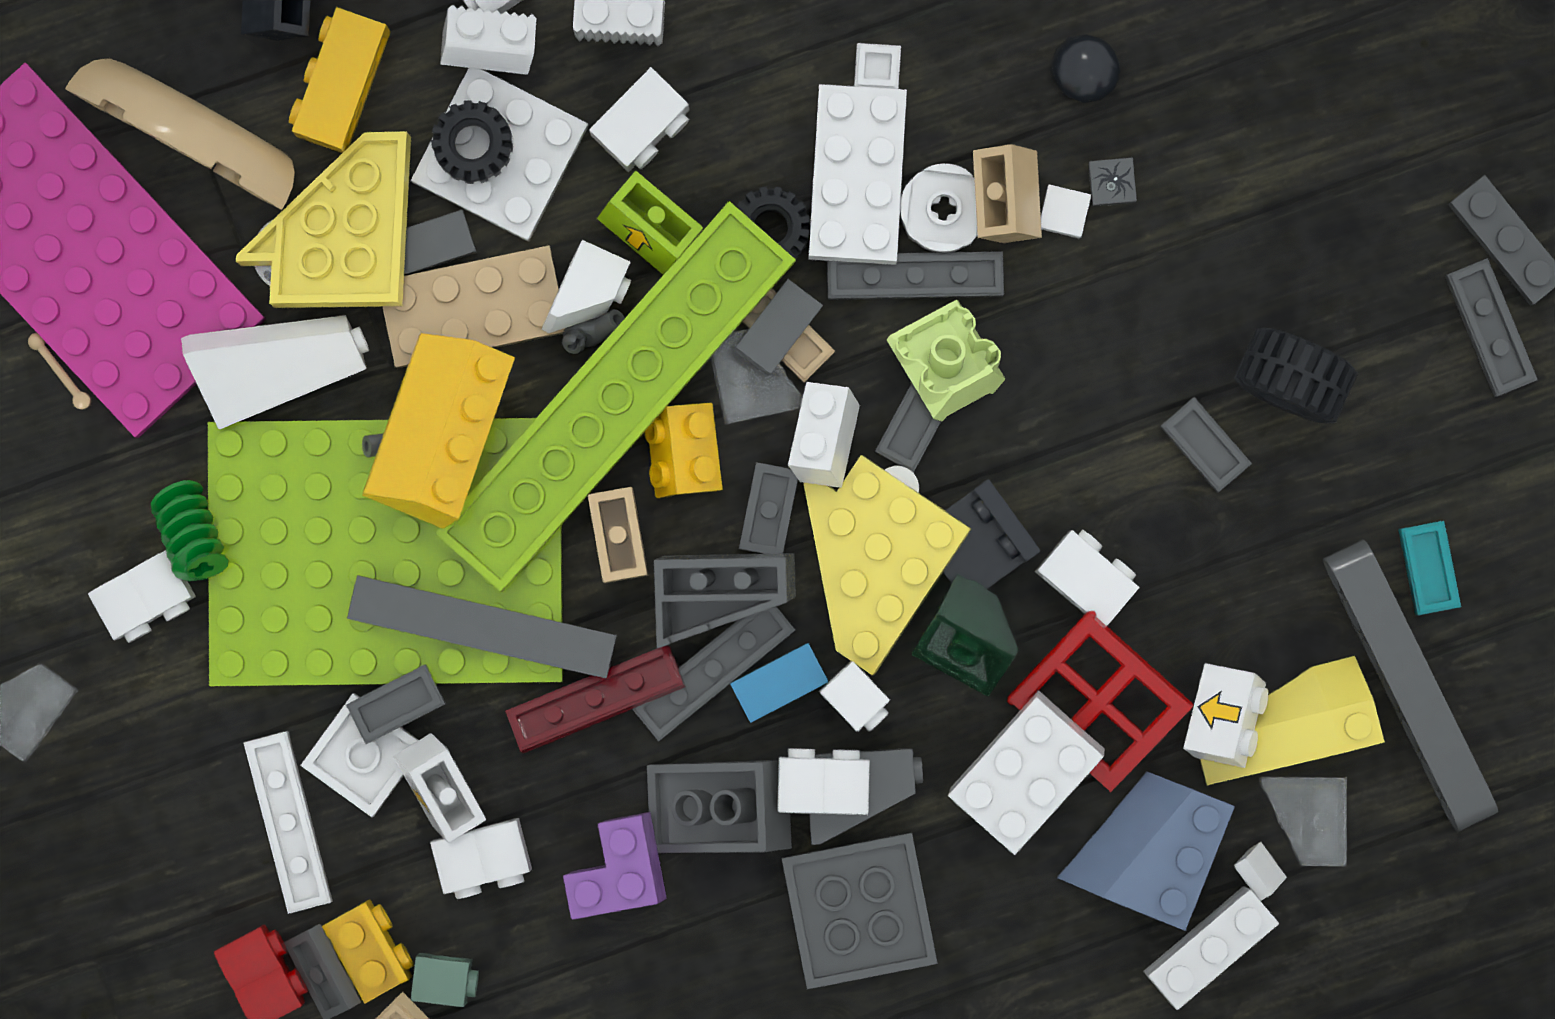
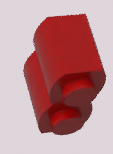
(260, 976)

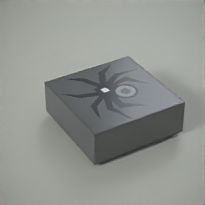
(1112, 182)

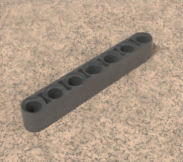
(1410, 685)

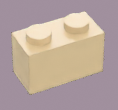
(1007, 193)
(618, 535)

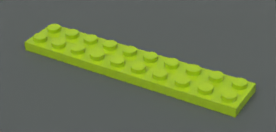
(616, 396)

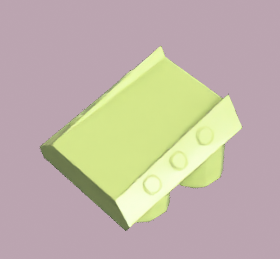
(948, 359)

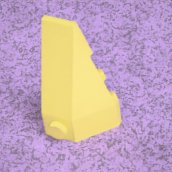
(1309, 719)

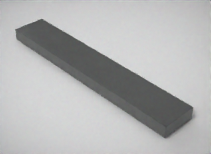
(481, 626)

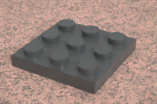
(859, 910)

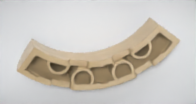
(186, 127)

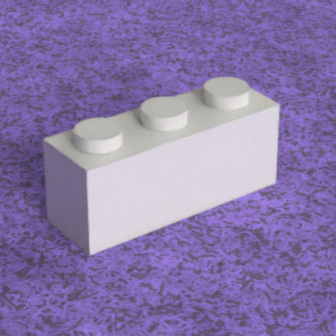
(1211, 947)

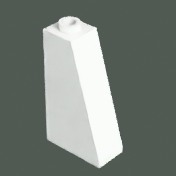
(271, 364)

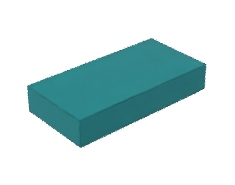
(1429, 568)

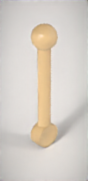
(80, 399)

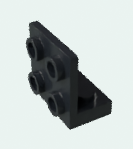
(996, 539)

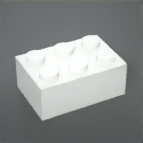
(1026, 772)

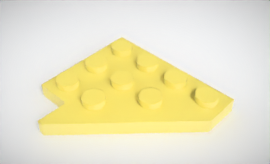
(343, 232)
(877, 557)

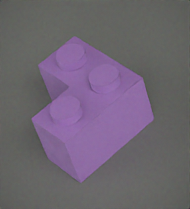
(630, 874)

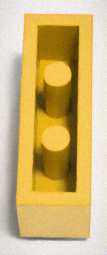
(339, 79)

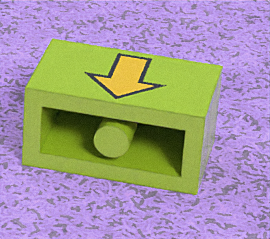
(649, 222)

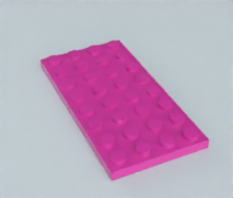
(101, 260)

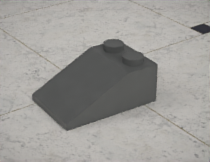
(717, 807)

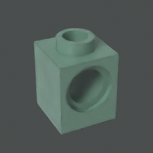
(443, 980)

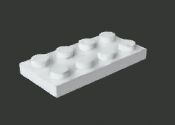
(857, 174)

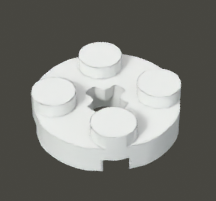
(923, 224)

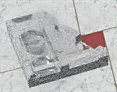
(748, 391)

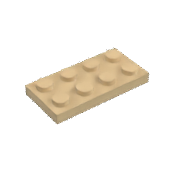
(482, 300)

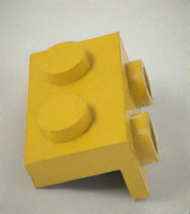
(684, 451)

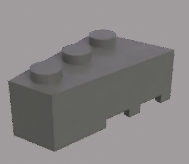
(716, 589)

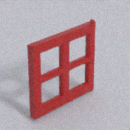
(1100, 700)

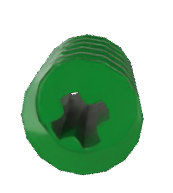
(188, 531)

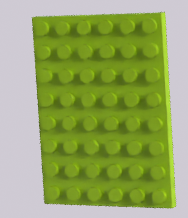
(304, 532)

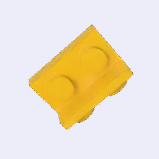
(368, 950)

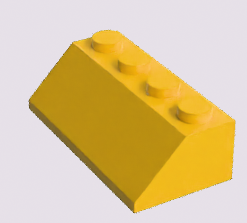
(438, 428)

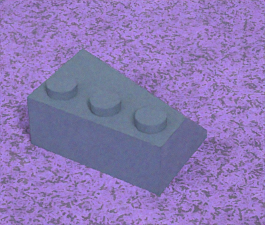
(1153, 850)

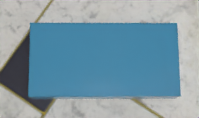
(779, 682)

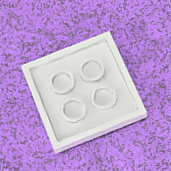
(542, 150)

